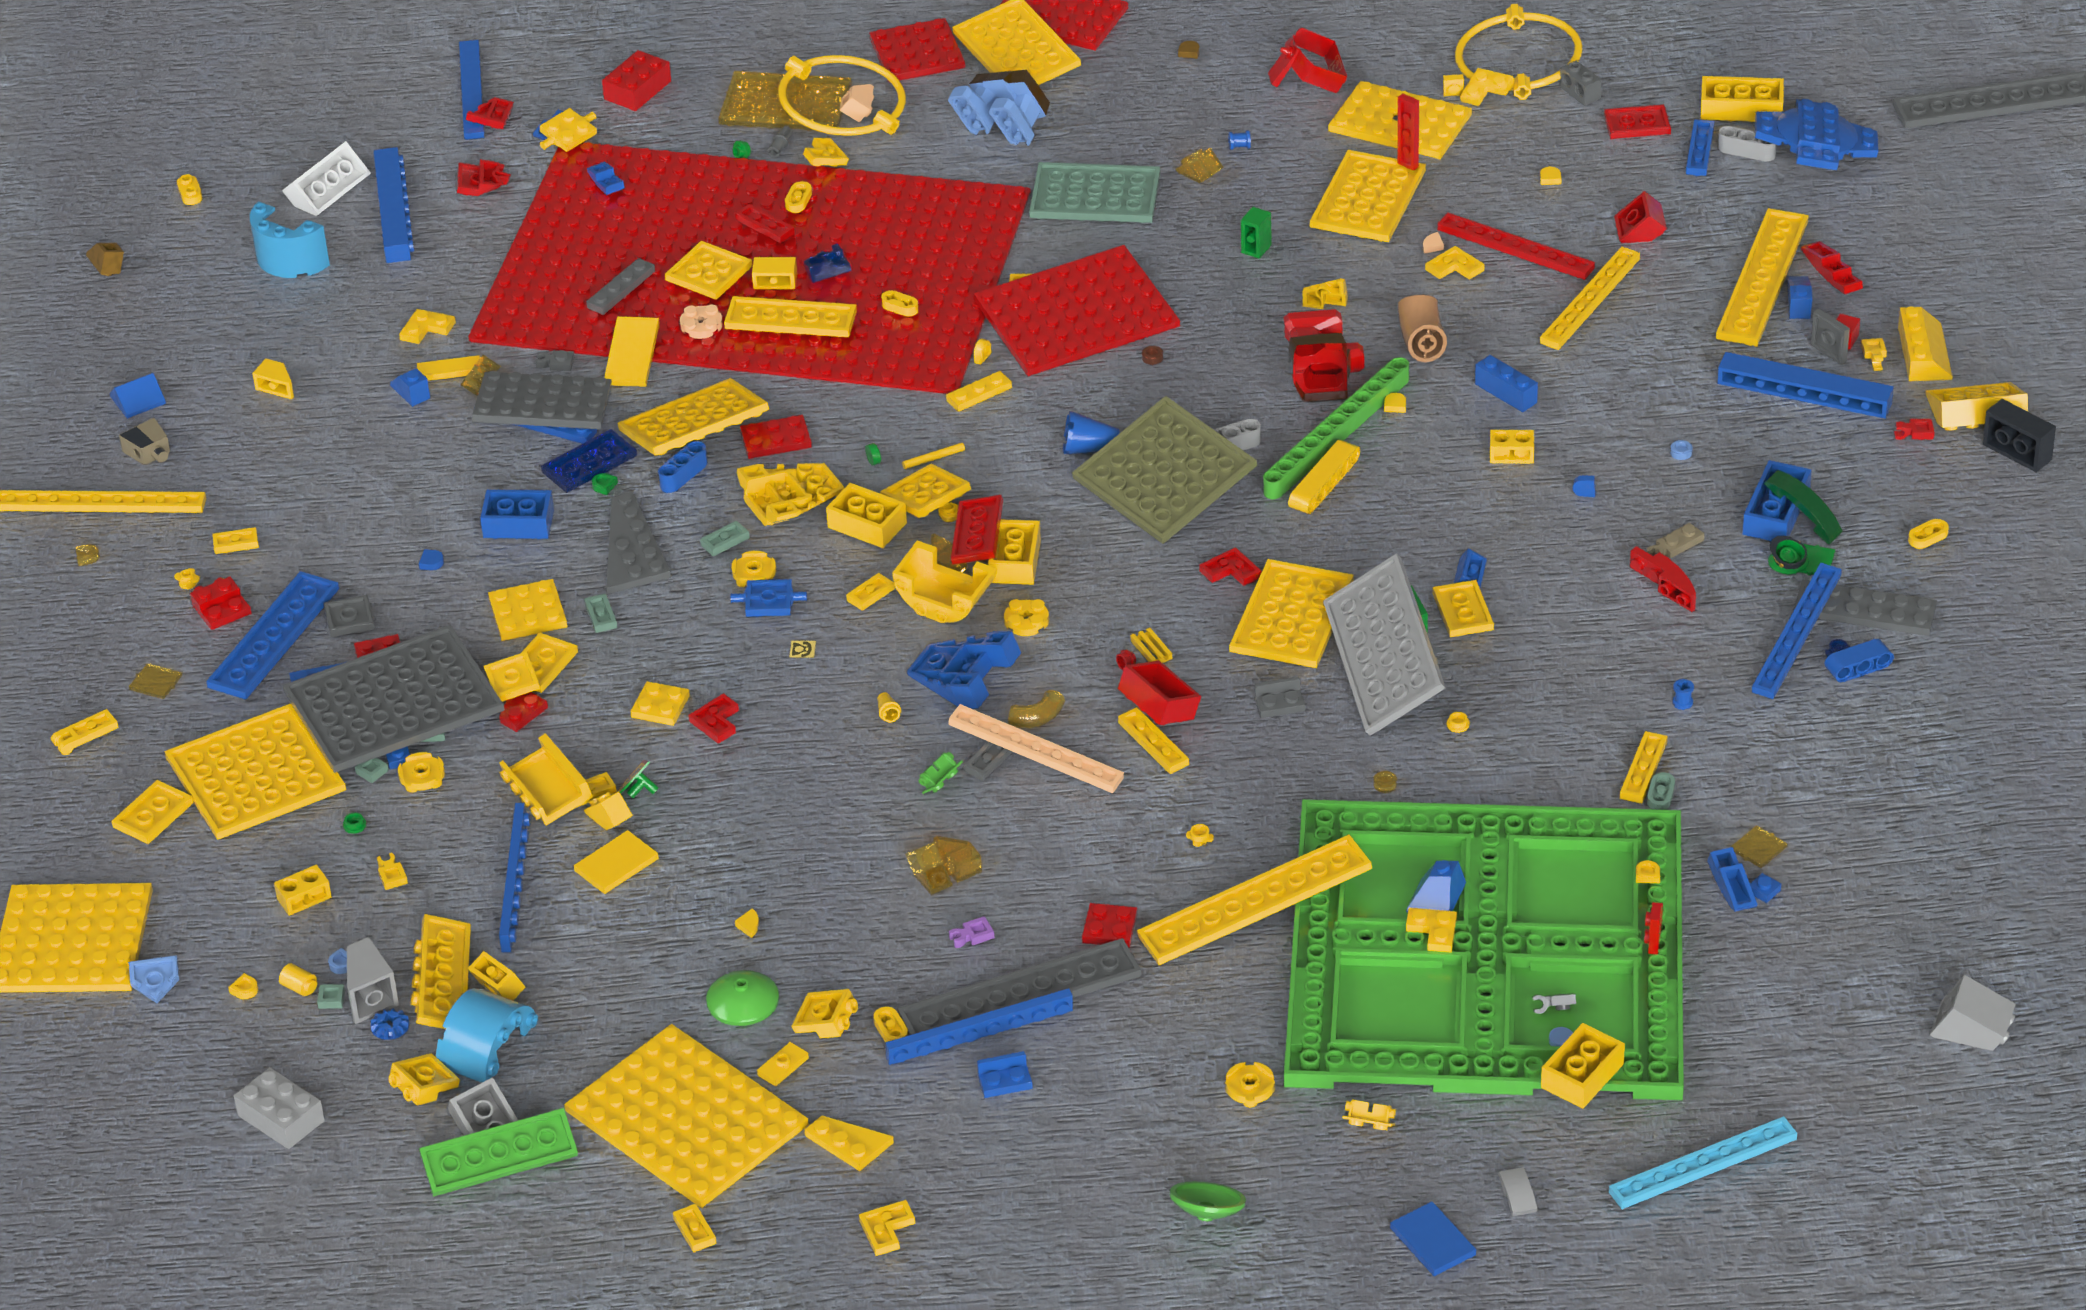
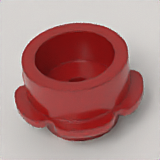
(1124, 658)

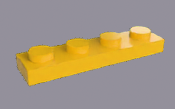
(1153, 740)
(1643, 767)

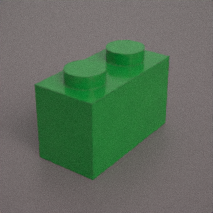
(1256, 232)

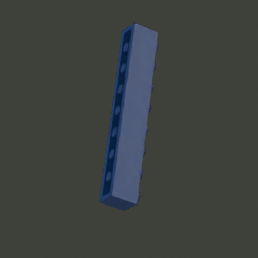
(393, 205)
(1805, 385)

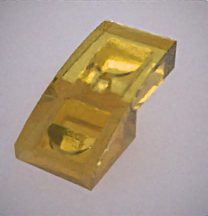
(474, 379)

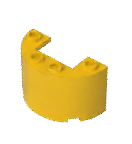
(936, 589)

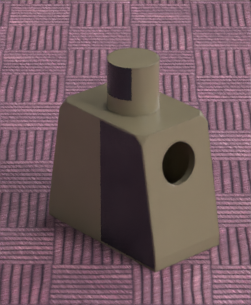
(146, 442)

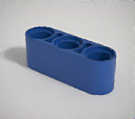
(682, 466)
(1859, 660)

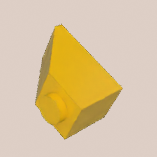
(273, 379)

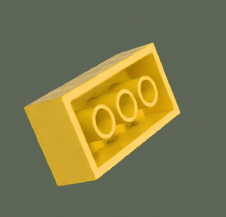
(1740, 97)

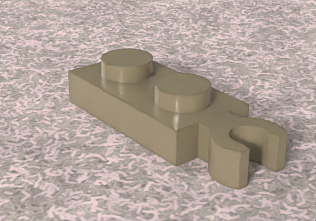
(1677, 541)

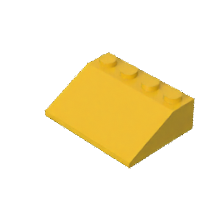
(1969, 404)

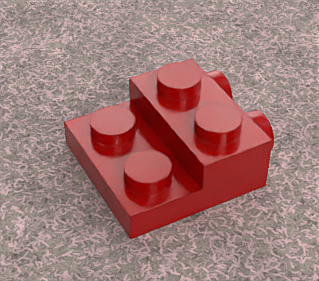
(219, 602)

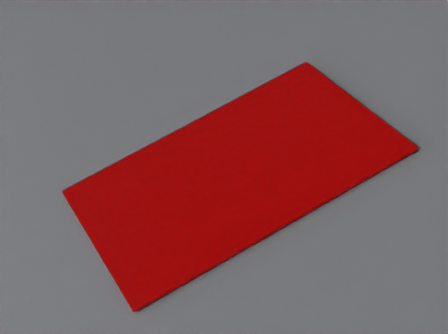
(895, 230)

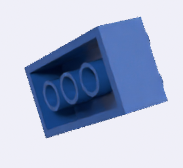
(1766, 513)

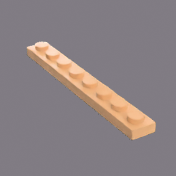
(1036, 748)

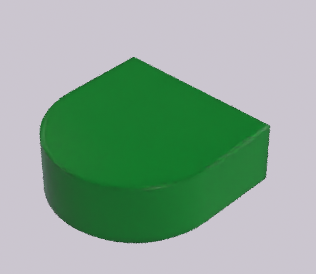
(604, 483)

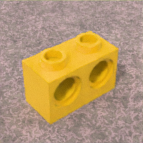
(1511, 446)
(302, 890)

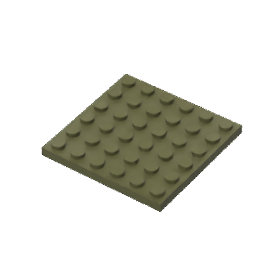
(1164, 469)

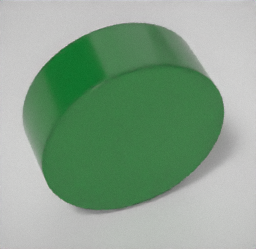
(873, 454)

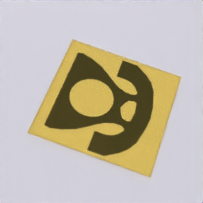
(802, 649)

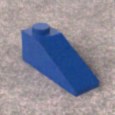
(1799, 297)

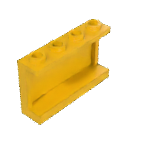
(547, 782)

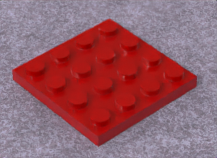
(917, 49)

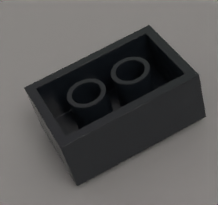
(2019, 435)

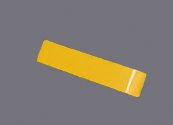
(1324, 477)

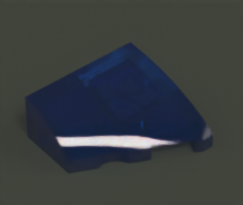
(827, 264)

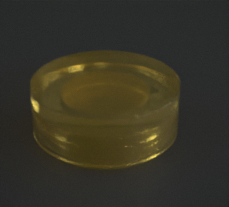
(1385, 781)

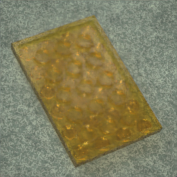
(755, 102)

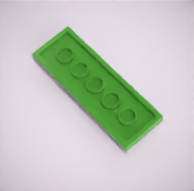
(498, 1152)

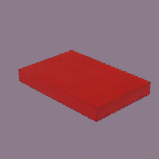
(1637, 121)

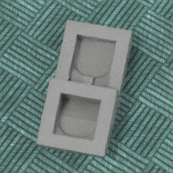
(1518, 1191)

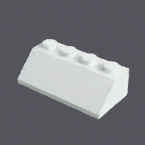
(327, 180)

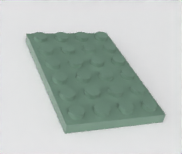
(1095, 192)

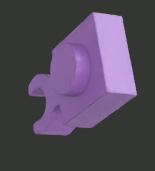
(974, 931)

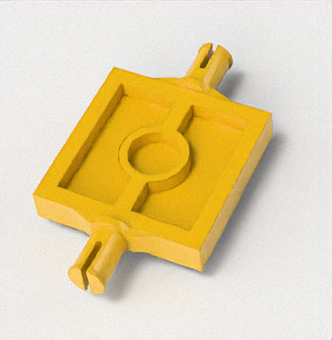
(568, 129)

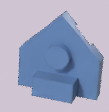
(154, 976)

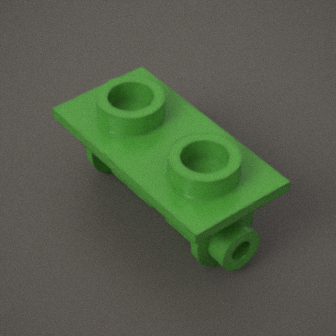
(933, 778)

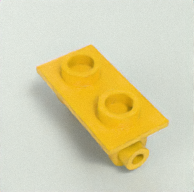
(1379, 1116)

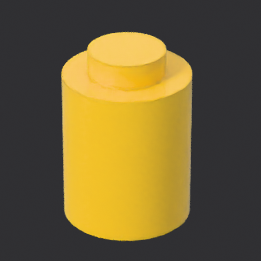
(298, 980)

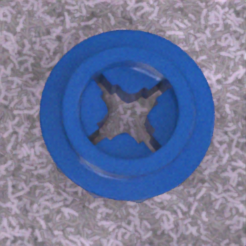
(384, 1030)

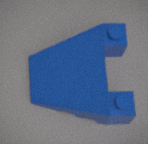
(958, 668)

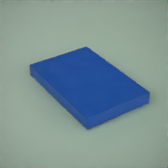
(1433, 1238)

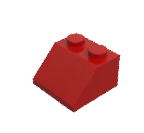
(1640, 220)

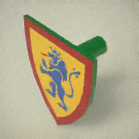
(642, 781)

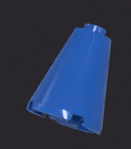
(1086, 434)

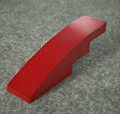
(1829, 265)

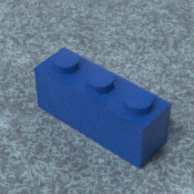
(1506, 383)

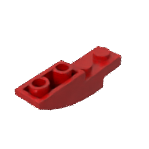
(1668, 575)

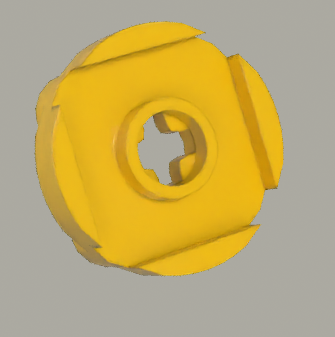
(743, 567)
(1033, 609)
(430, 778)
(1250, 1094)

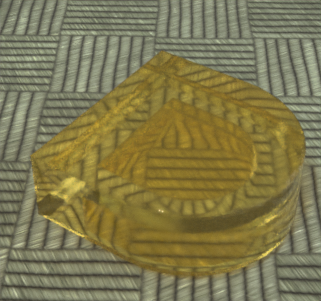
(87, 554)

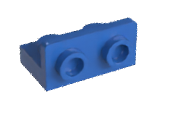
(1004, 1074)

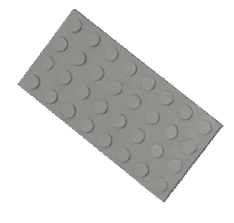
(1383, 644)

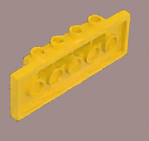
(440, 968)

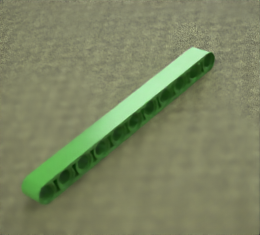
(1335, 427)

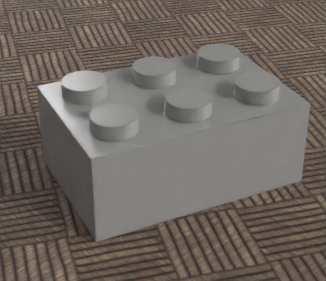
(279, 1108)

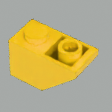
(608, 810)

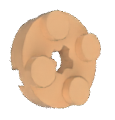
(708, 315)

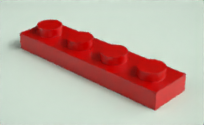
(1408, 132)

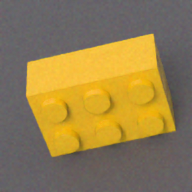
(866, 515)
(1017, 552)
(1582, 1065)

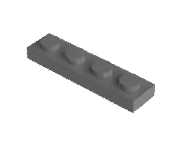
(620, 286)

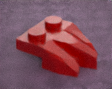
(480, 179)

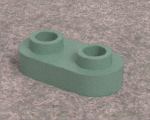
(1661, 791)

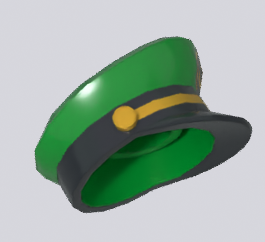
(1787, 555)

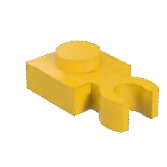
(391, 873)

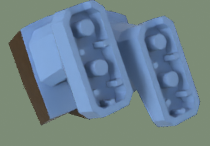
(1004, 98)

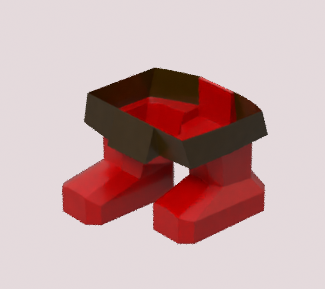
(1321, 354)

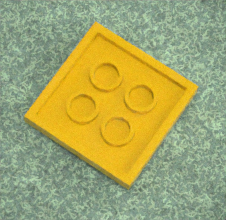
(708, 270)
(927, 490)
(527, 609)

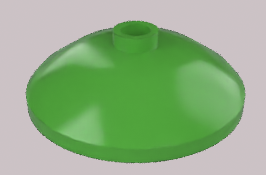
(742, 998)
(1207, 1199)

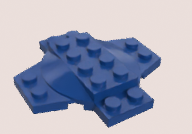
(1816, 134)

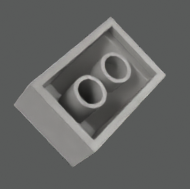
(481, 1108)

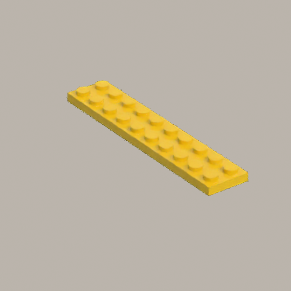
(1762, 277)
(1254, 899)

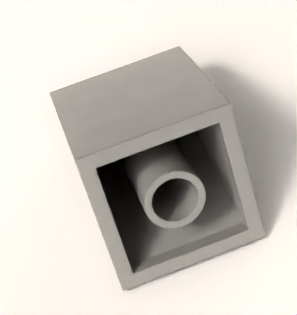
(369, 981)
(1973, 1016)

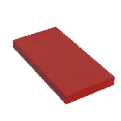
(977, 529)

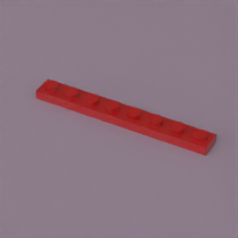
(1516, 246)

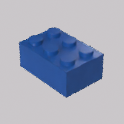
(517, 514)

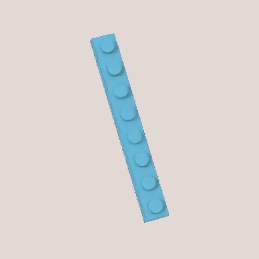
(1702, 1162)

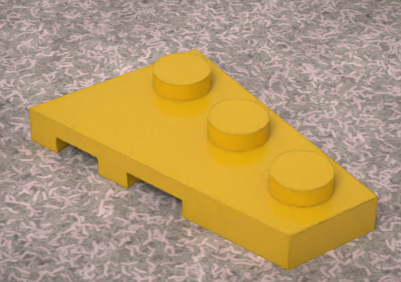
(847, 1141)

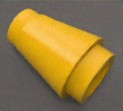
(888, 708)

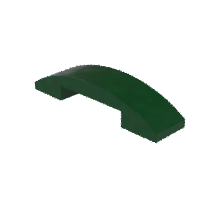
(1808, 502)

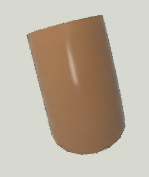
(1422, 327)

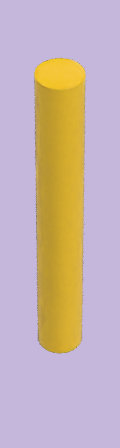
(933, 455)

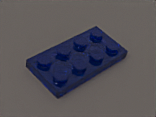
(588, 460)

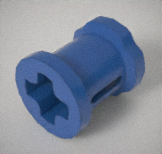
(1239, 140)
(1683, 690)

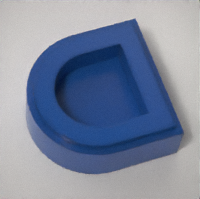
(1584, 486)
(431, 560)

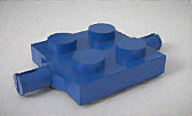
(768, 597)

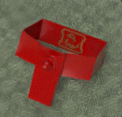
(1293, 57)

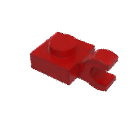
(1917, 428)

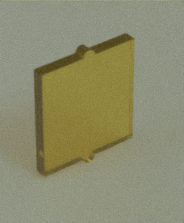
(155, 681)
(1759, 846)

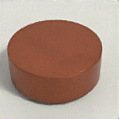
(1152, 355)

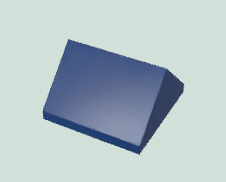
(138, 396)

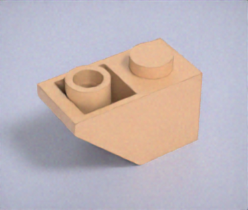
(858, 101)

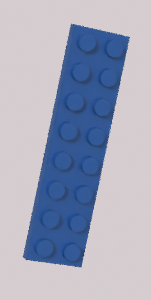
(272, 635)

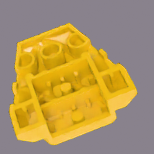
(786, 493)

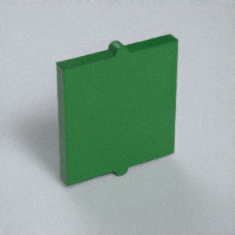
(1816, 556)

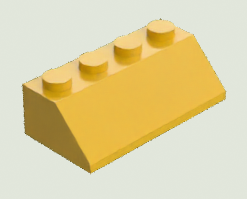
(1923, 345)

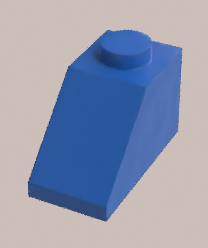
(412, 387)

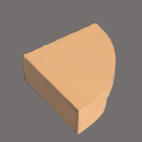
(1433, 243)

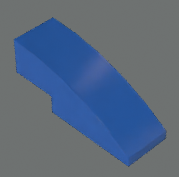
(1731, 879)

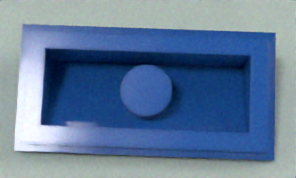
(1470, 567)

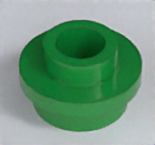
(741, 149)
(354, 823)

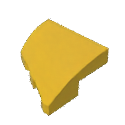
(1329, 292)

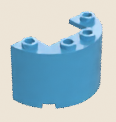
(284, 250)
(477, 1029)

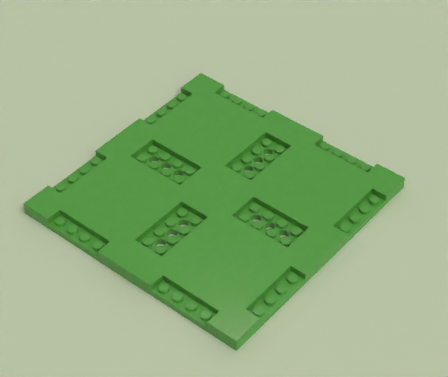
(1415, 1013)

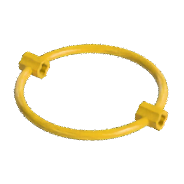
(1515, 19)
(802, 69)

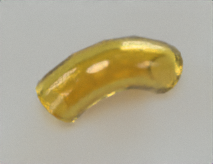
(1038, 713)

